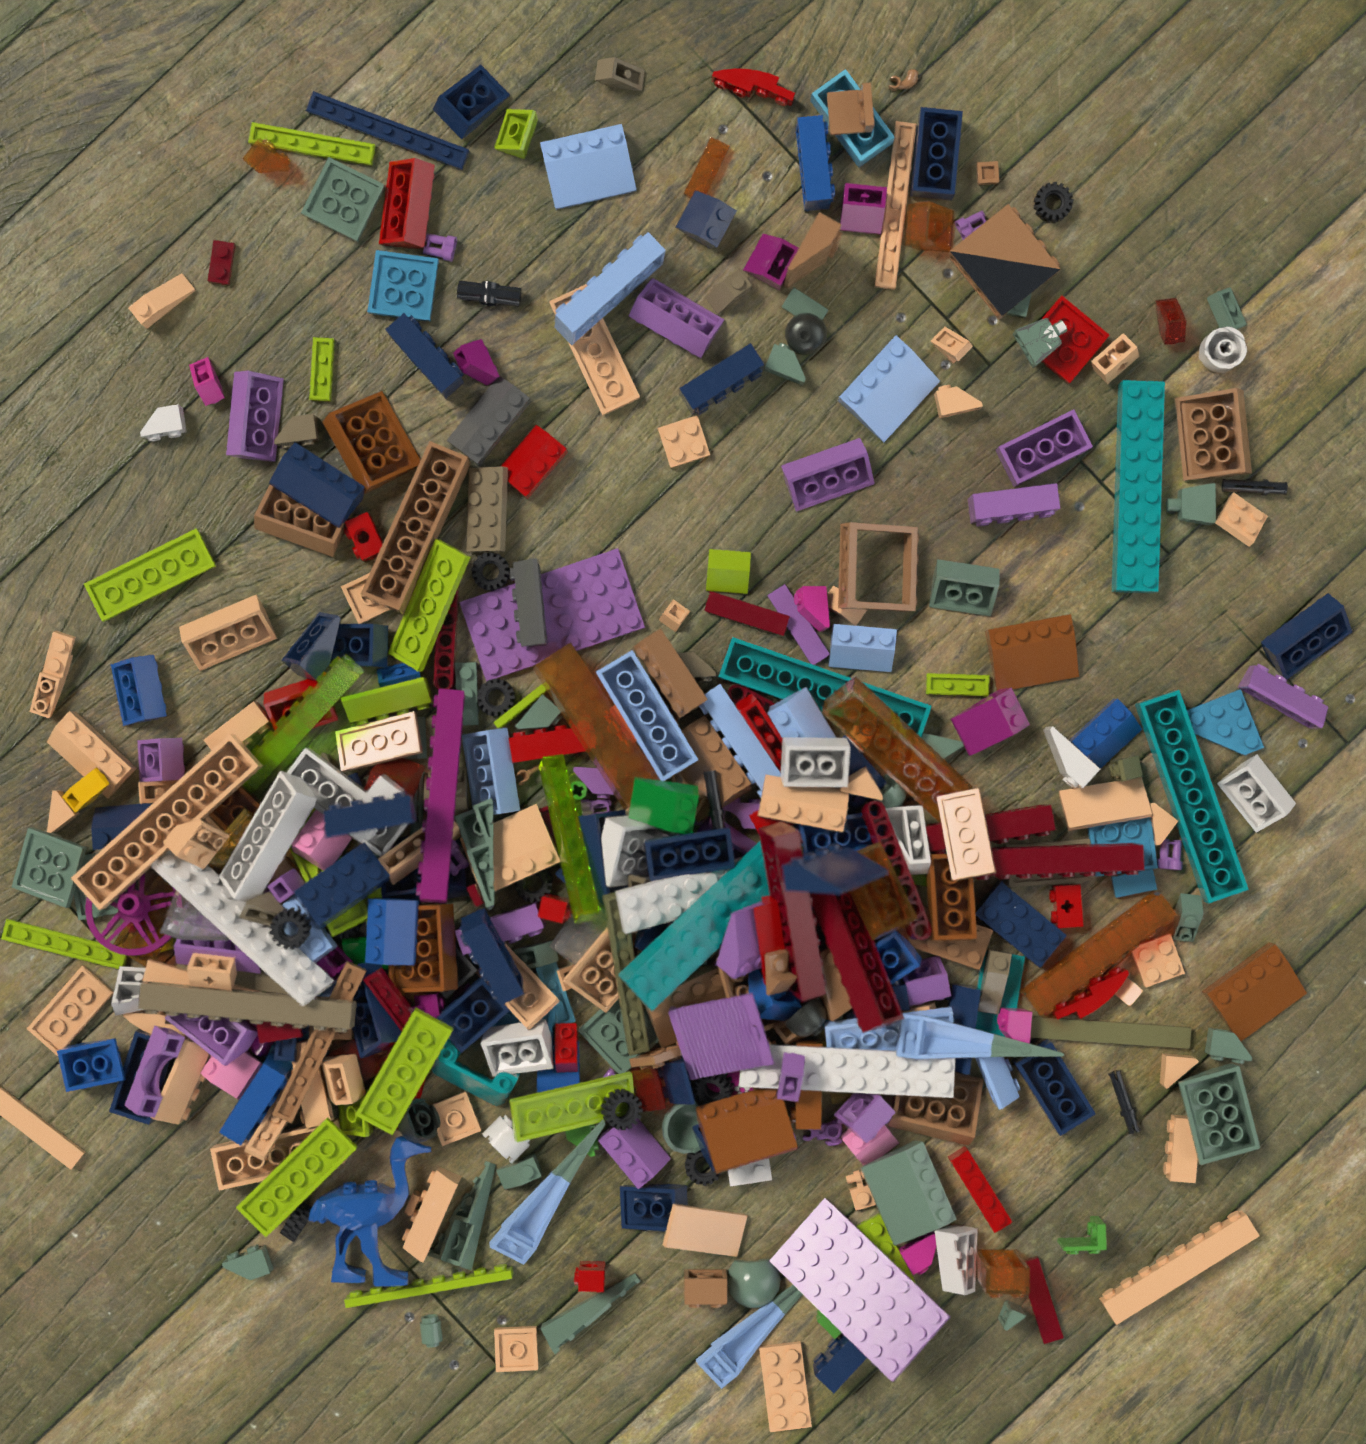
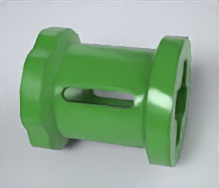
(584, 792)

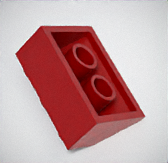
(533, 461)
(280, 700)

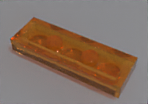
(707, 167)

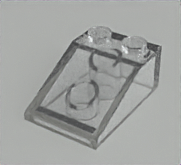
(188, 923)
(577, 938)

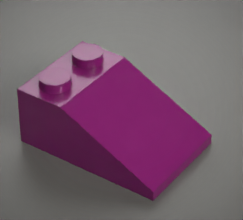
(990, 721)

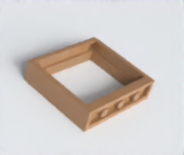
(847, 567)

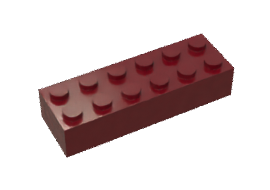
(1003, 825)

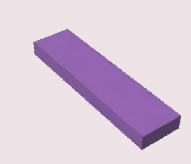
(798, 625)

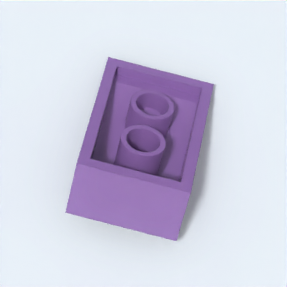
(740, 945)

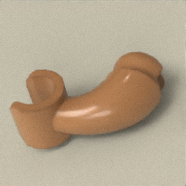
(910, 80)

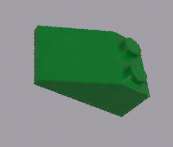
(664, 804)

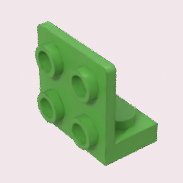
(1092, 1244)

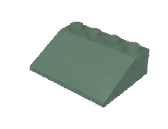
(1219, 1113)
(908, 1192)

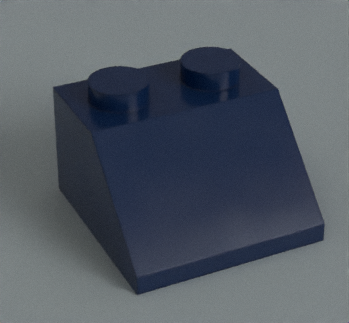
(705, 219)

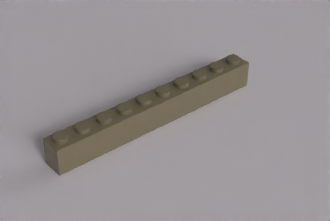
(246, 1005)

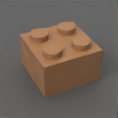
(705, 1287)

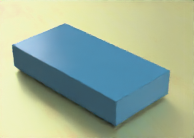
(1133, 884)

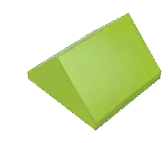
(516, 132)
(728, 571)
(352, 1124)

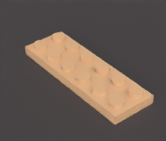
(601, 364)

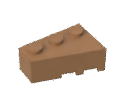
(836, 998)

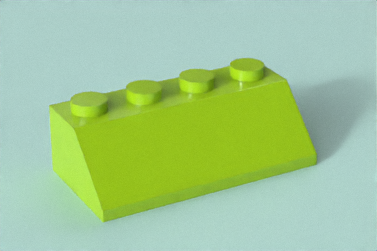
(388, 700)

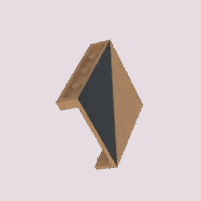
(1004, 261)

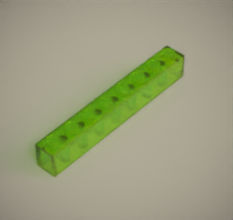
(303, 718)
(569, 839)

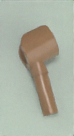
(526, 774)

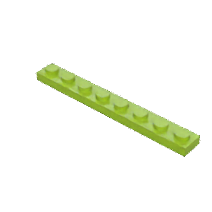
(421, 1287)

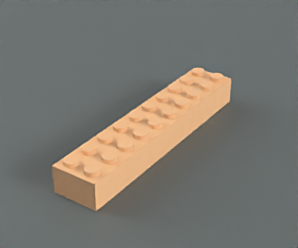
(186, 801)

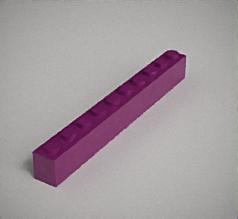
(442, 796)

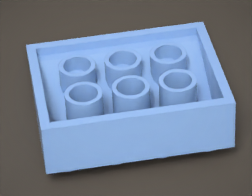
(588, 166)
(889, 389)

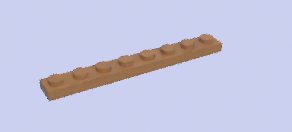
(316, 1048)

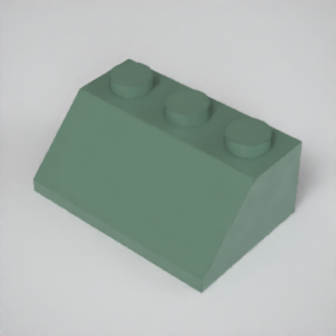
(964, 587)

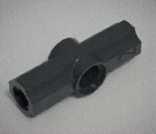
(489, 293)

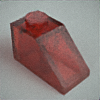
(1170, 321)

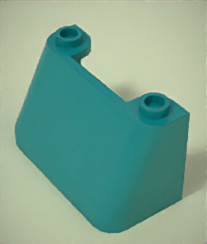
(490, 1090)

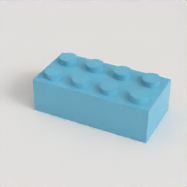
(859, 146)

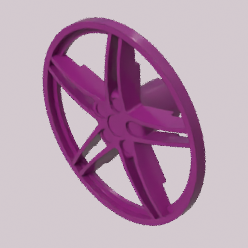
(131, 908)

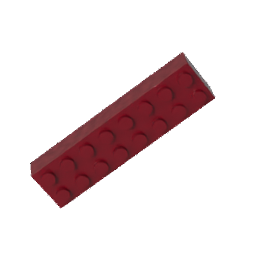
(1067, 860)
(798, 923)
(857, 961)

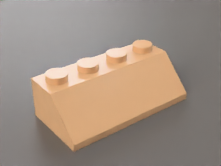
(227, 632)
(88, 749)
(803, 805)
(182, 1083)
(431, 1213)

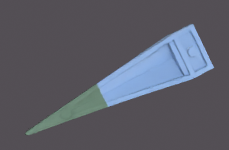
(934, 1038)
(526, 1225)
(735, 1348)

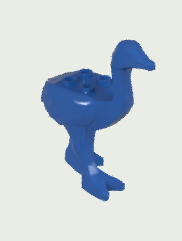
(361, 1211)

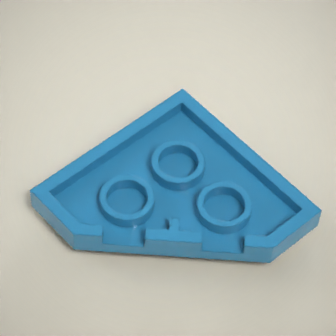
(1227, 723)

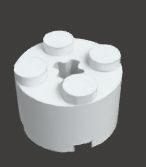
(1211, 354)
(503, 1140)

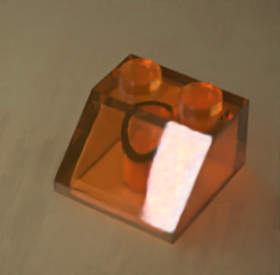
(929, 227)

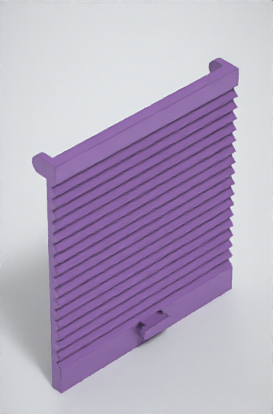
(721, 1036)

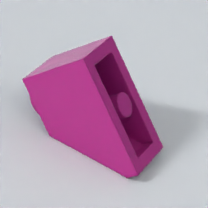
(206, 381)
(813, 606)
(1015, 1023)
(919, 1252)

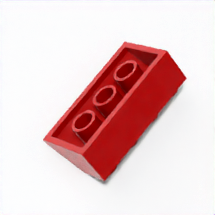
(407, 203)

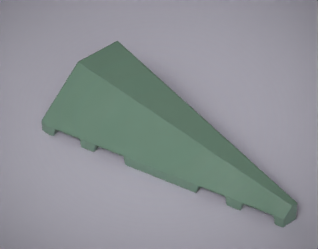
(478, 836)
(461, 1237)
(572, 1321)

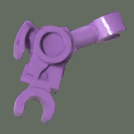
(830, 1130)

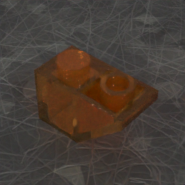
(265, 159)

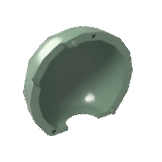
(678, 1128)
(753, 1282)

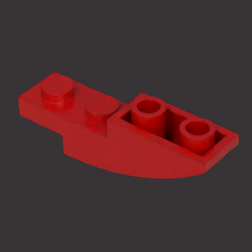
(745, 81)
(1099, 990)

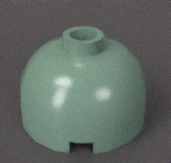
(892, 794)

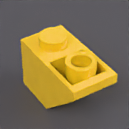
(86, 790)

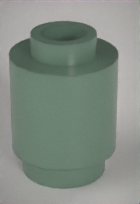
(431, 1330)

